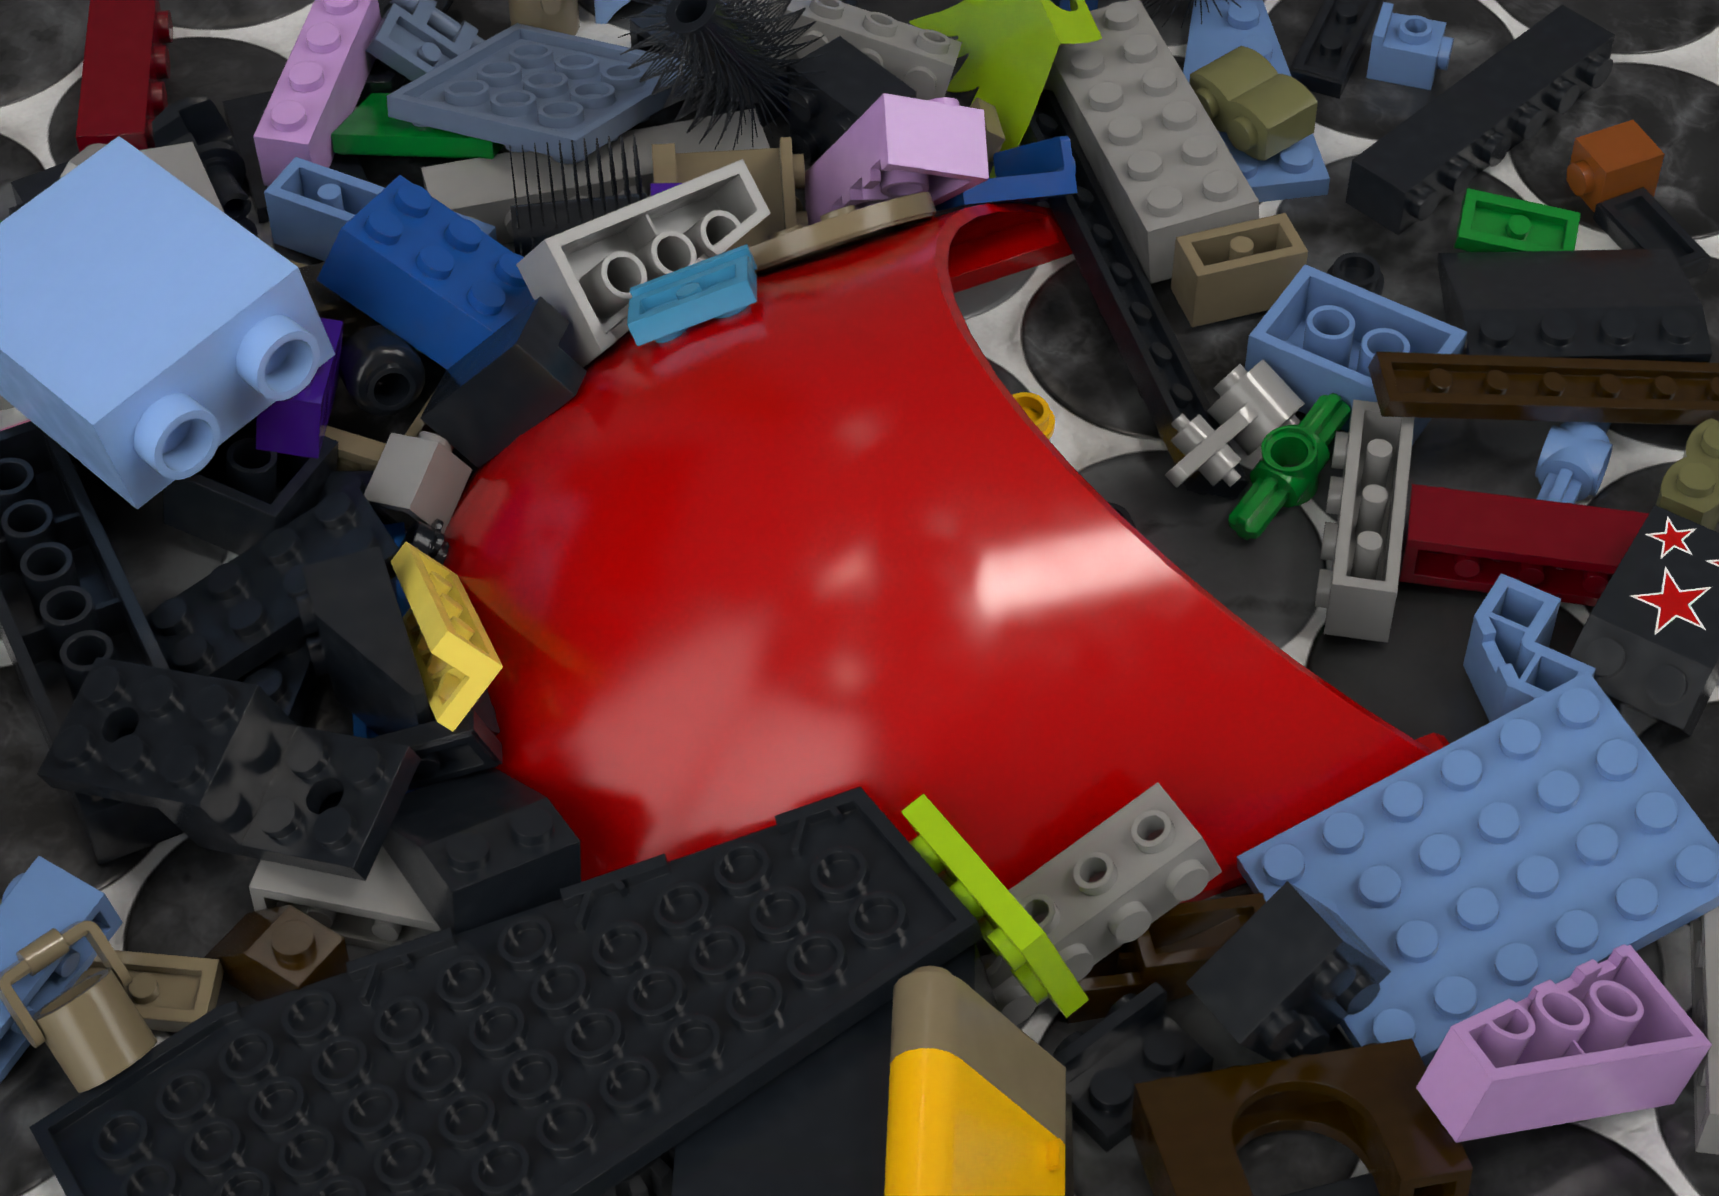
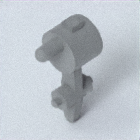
(1247, 411)

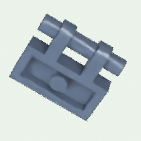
(420, 37)

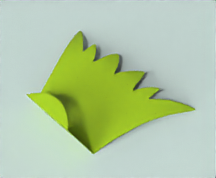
(1010, 52)

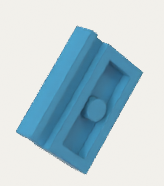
(692, 295)

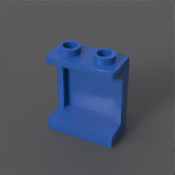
(1023, 176)

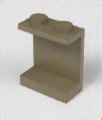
(773, 170)

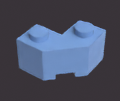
(1510, 648)

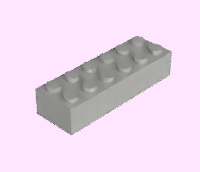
(1147, 137)

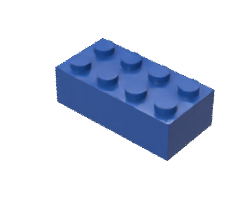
(425, 273)

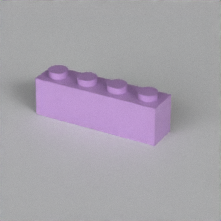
(317, 85)

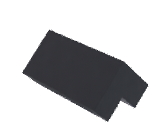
(505, 385)

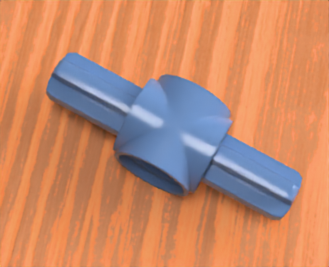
(1573, 461)

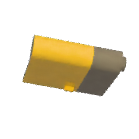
(969, 1097)

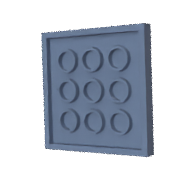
(536, 90)

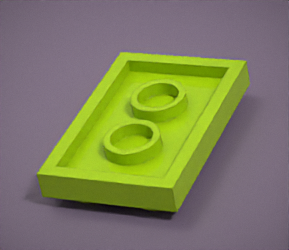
(1002, 919)

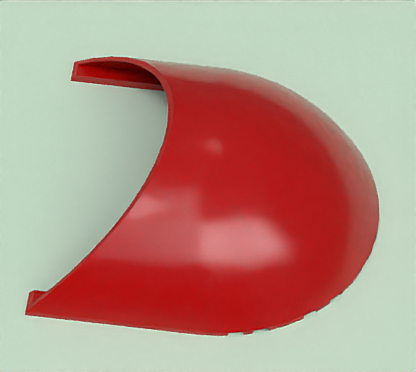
(859, 563)

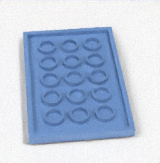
(1500, 863)

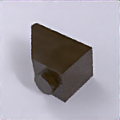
(279, 952)

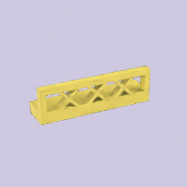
(445, 636)

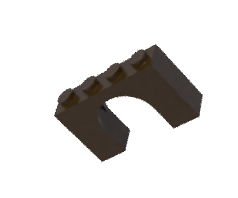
(1359, 1096)

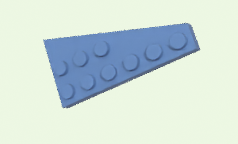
(1295, 170)

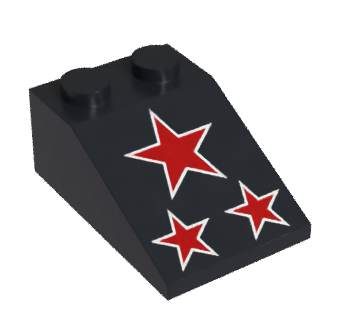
(1659, 623)

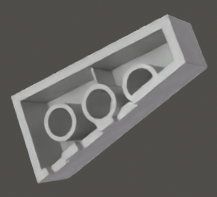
(595, 264)

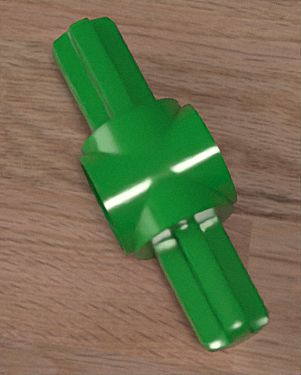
(1289, 486)

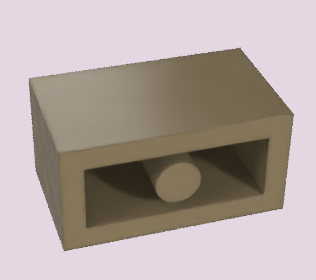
(1235, 268)

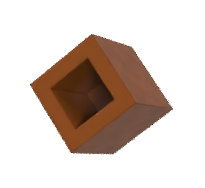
(1613, 163)

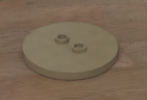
(840, 230)

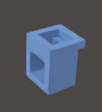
(1408, 49)

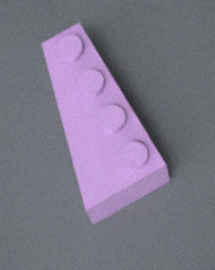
(900, 151)
(1565, 1053)

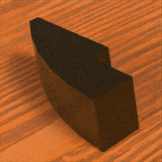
(1166, 953)

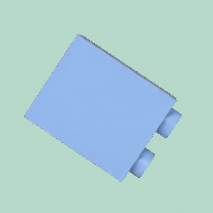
(146, 322)

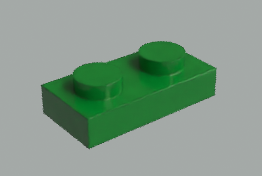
(1513, 225)

